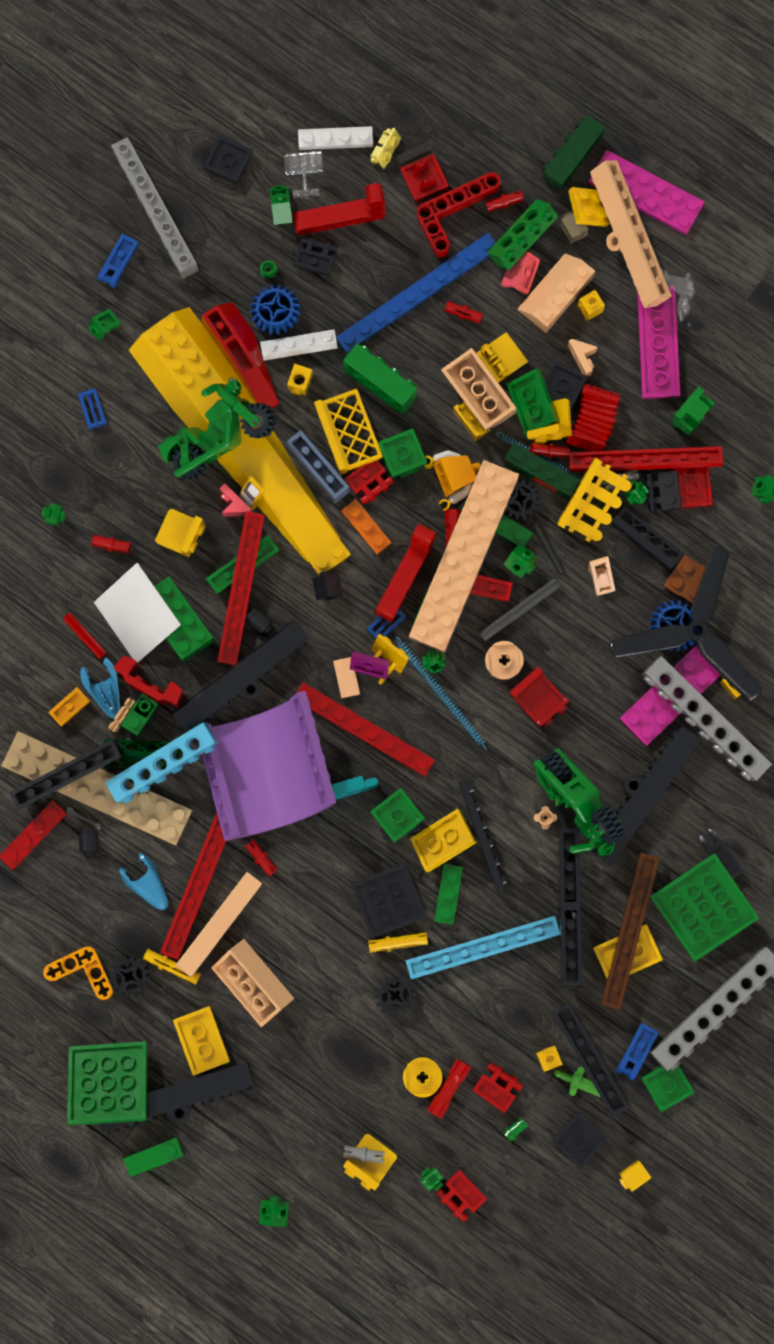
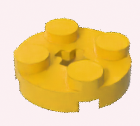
(429, 1068)

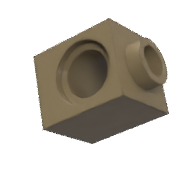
(572, 230)

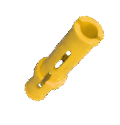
(397, 942)
(168, 965)

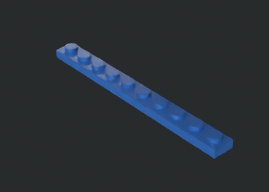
(416, 293)

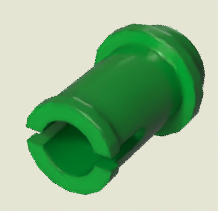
(515, 1129)

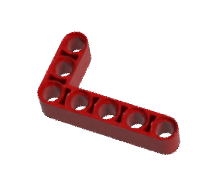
(452, 206)
(342, 214)
(419, 549)

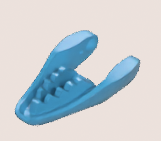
(106, 692)
(148, 886)

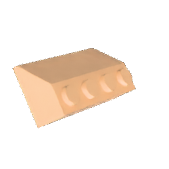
(556, 291)
(479, 390)
(252, 982)

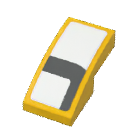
(251, 493)

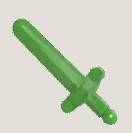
(577, 1082)

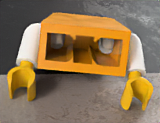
(455, 475)

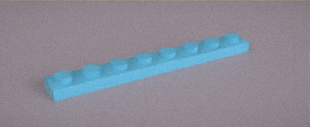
(482, 947)

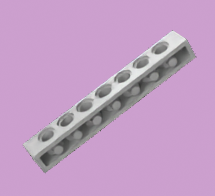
(154, 208)
(758, 764)
(661, 1051)

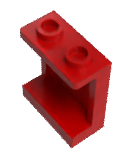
(539, 698)

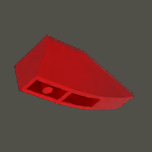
(241, 350)

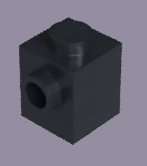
(327, 586)

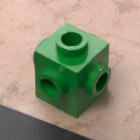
(764, 489)
(521, 561)
(274, 1212)

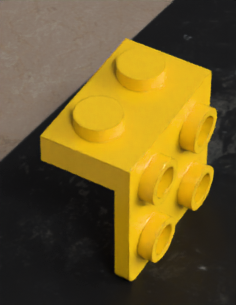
(557, 430)
(180, 532)
(370, 1172)

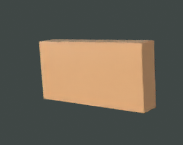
(346, 678)

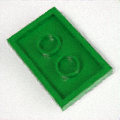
(532, 401)

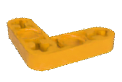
(87, 965)

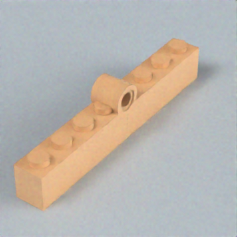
(629, 234)

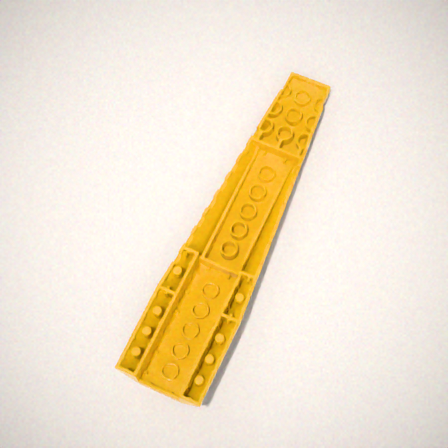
(184, 361)

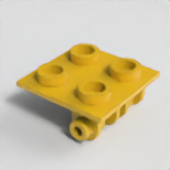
(501, 357)

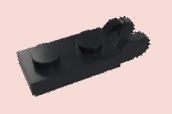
(723, 854)

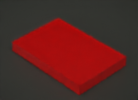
(694, 487)

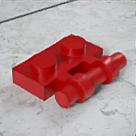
(364, 477)
(493, 1092)
(465, 1191)

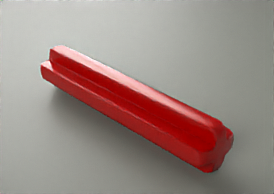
(82, 633)

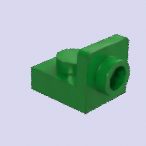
(103, 324)

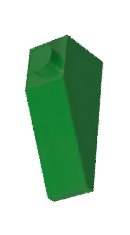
(154, 1156)

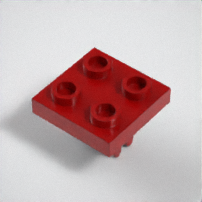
(424, 178)

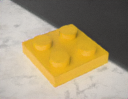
(588, 207)

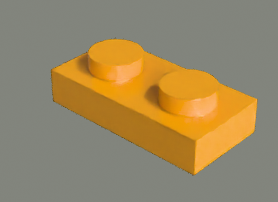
(69, 707)

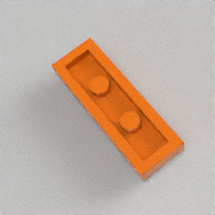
(366, 527)

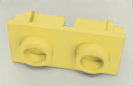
(390, 140)

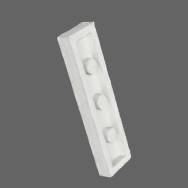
(335, 138)
(298, 345)

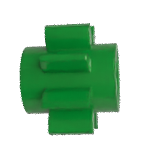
(637, 493)
(53, 514)
(434, 661)
(431, 1179)

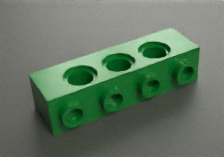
(522, 234)

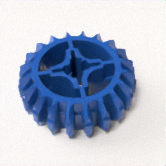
(282, 311)
(683, 611)

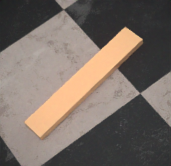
(218, 924)

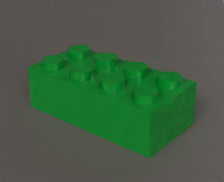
(380, 379)
(192, 634)

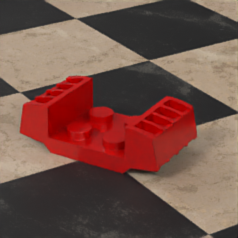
(128, 668)

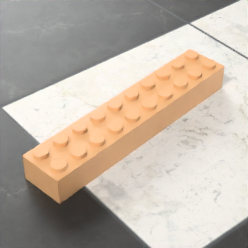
(464, 556)

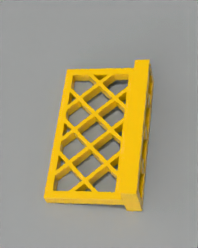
(332, 435)

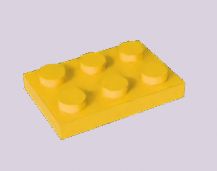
(443, 840)
(645, 954)
(201, 1040)

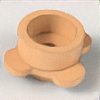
(550, 817)

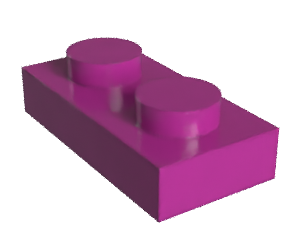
(369, 665)

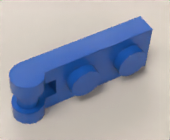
(118, 260)
(637, 1051)

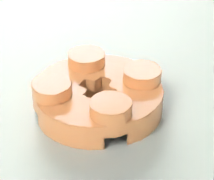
(511, 652)

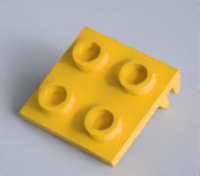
(397, 657)

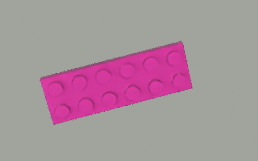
(657, 196)
(659, 349)
(653, 713)

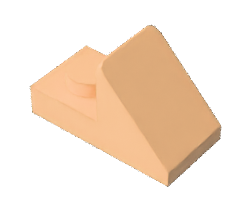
(580, 351)
(601, 576)

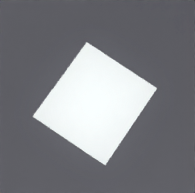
(137, 613)

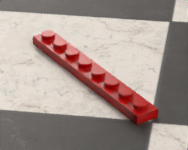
(649, 458)
(240, 588)
(367, 731)
(195, 891)

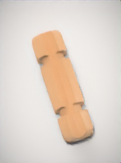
(121, 715)

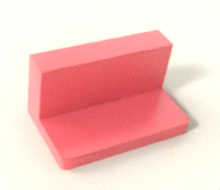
(521, 273)

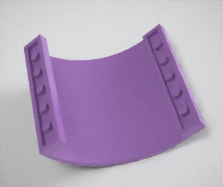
(268, 770)

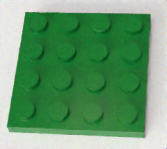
(704, 907)
(107, 1083)

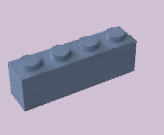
(318, 466)

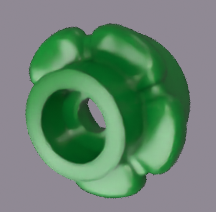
(268, 264)

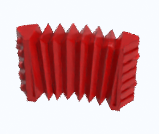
(594, 418)

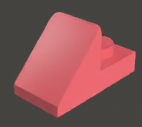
(237, 506)

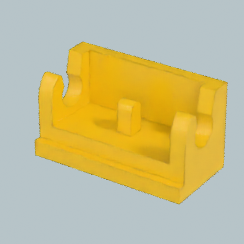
(469, 421)

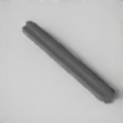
(520, 609)

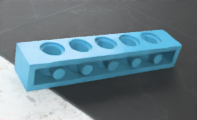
(118, 784)

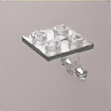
(302, 164)
(684, 288)

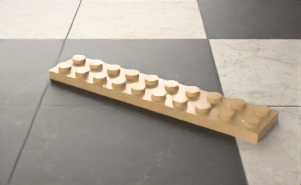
(146, 811)

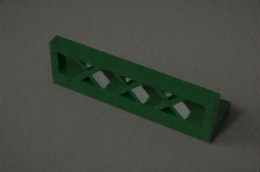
(139, 754)

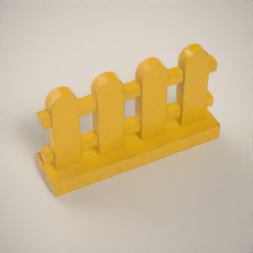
(598, 492)

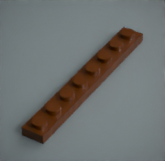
(630, 931)

